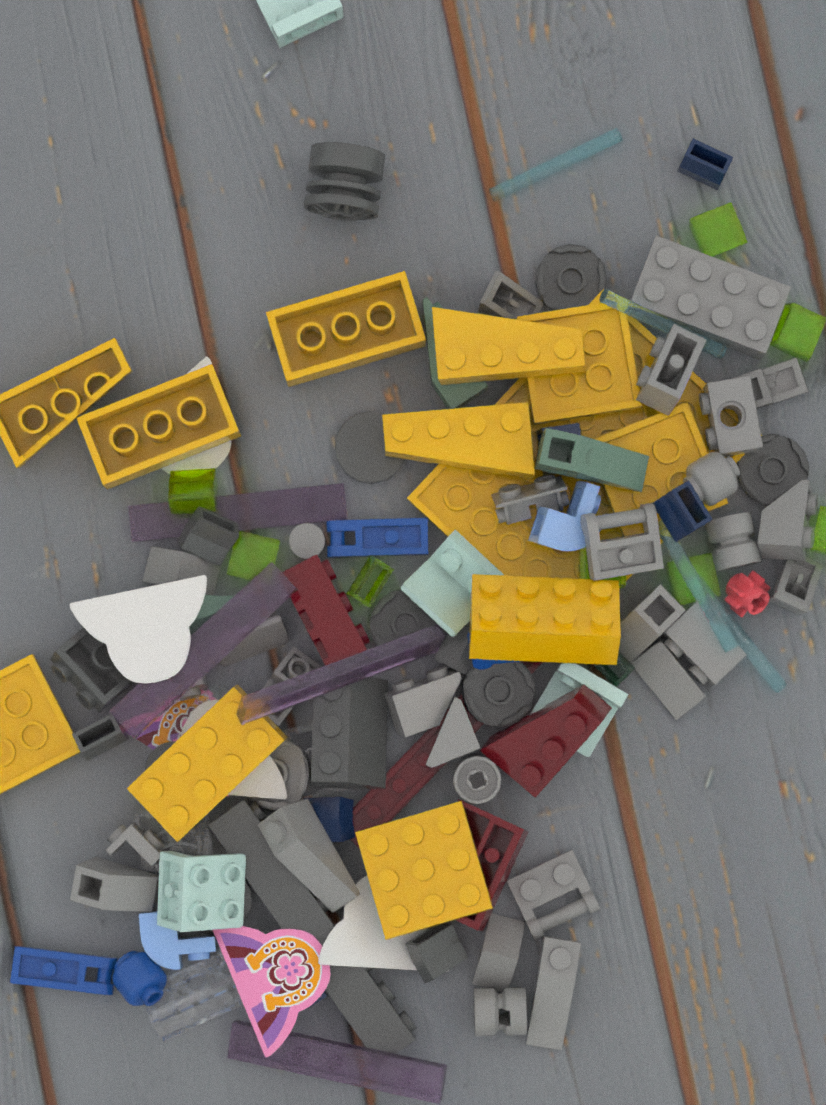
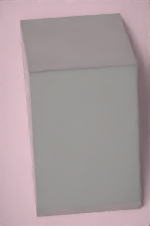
(507, 299)
(174, 565)
(796, 585)
(455, 737)
(499, 952)

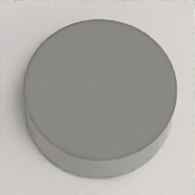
(306, 541)

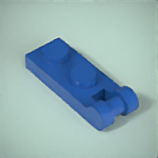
(378, 537)
(61, 970)

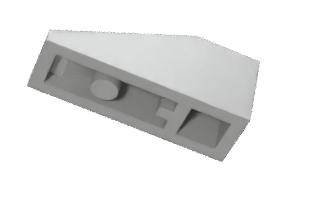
(309, 854)
(553, 992)

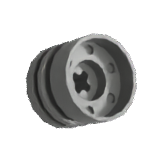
(345, 173)

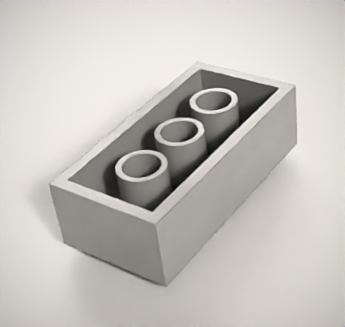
(711, 296)

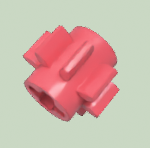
(747, 593)

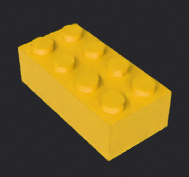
(346, 329)
(158, 427)
(544, 619)
(205, 765)

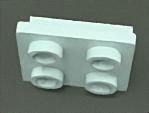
(297, 18)
(445, 582)
(571, 676)
(201, 891)

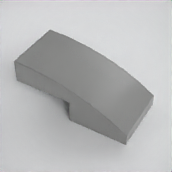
(777, 383)

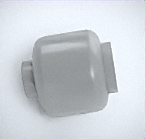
(713, 477)

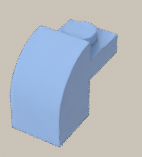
(564, 530)
(167, 947)

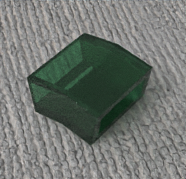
(611, 676)

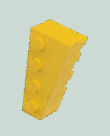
(500, 348)
(53, 400)
(469, 437)

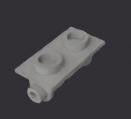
(517, 499)

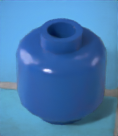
(139, 979)

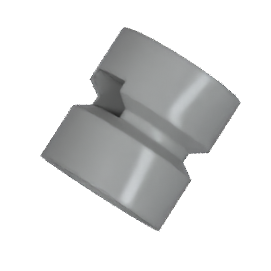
(733, 541)
(477, 780)
(486, 1011)

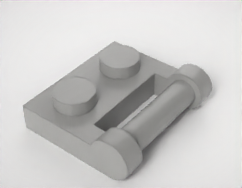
(622, 554)
(547, 883)

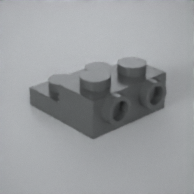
(90, 669)

